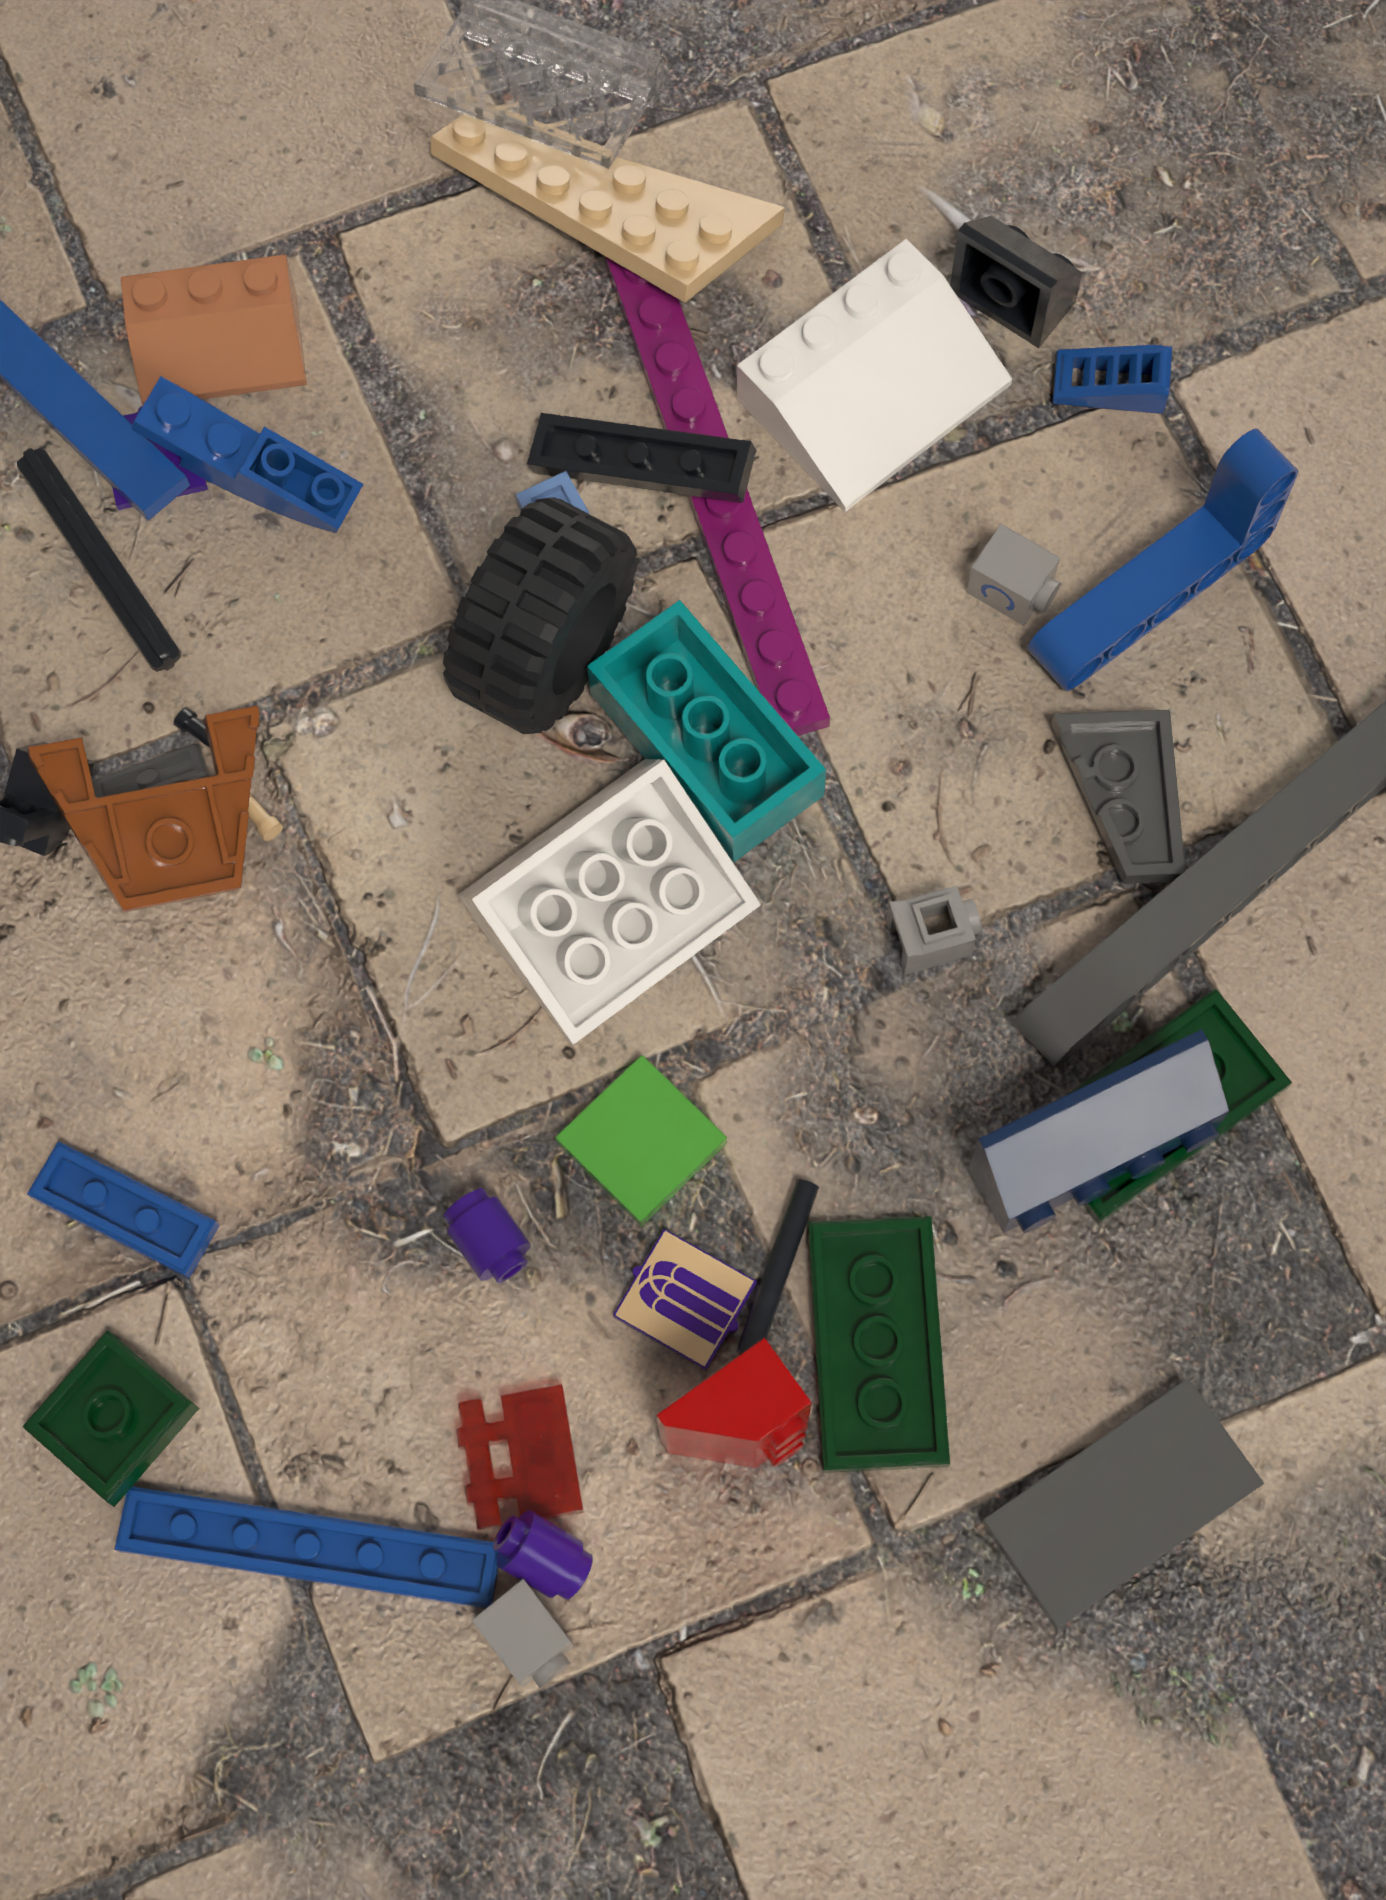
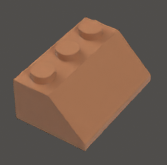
(216, 328)

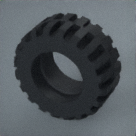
(539, 614)

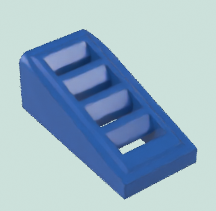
(1134, 360)

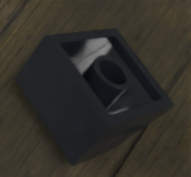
(1013, 278)

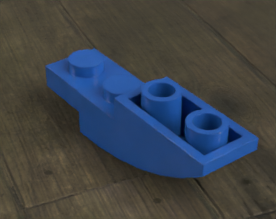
(246, 462)

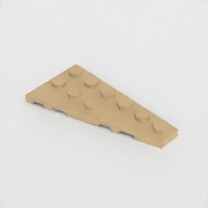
(636, 215)

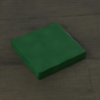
(110, 1418)

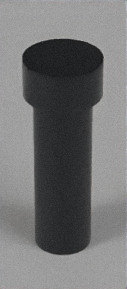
(188, 722)

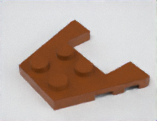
(167, 838)

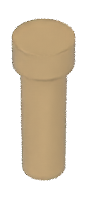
(267, 826)

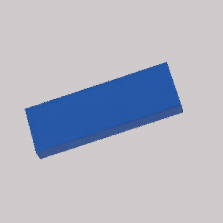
(123, 1210)

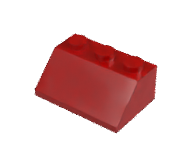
(740, 1413)

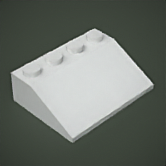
(872, 375)
(610, 899)

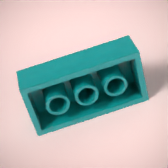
(714, 729)

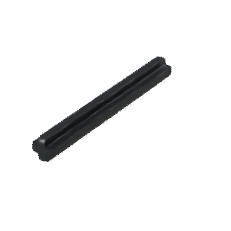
(99, 560)

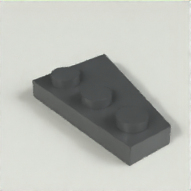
(1130, 787)

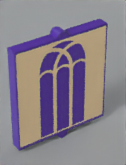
(685, 1299)

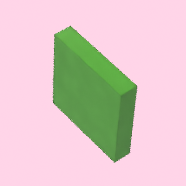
(641, 1140)

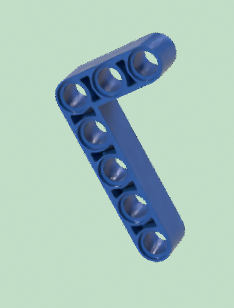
(1229, 527)

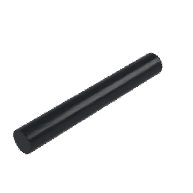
(779, 1264)

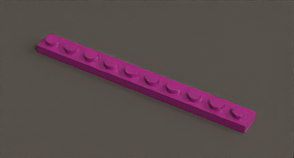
(727, 528)

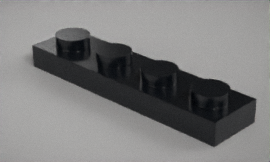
(642, 457)

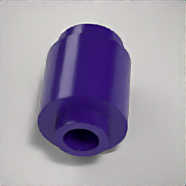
(487, 1236)
(542, 1555)

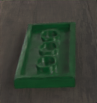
(1245, 1072)
(878, 1345)

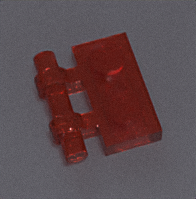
(540, 1456)

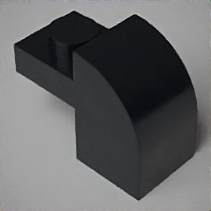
(28, 811)

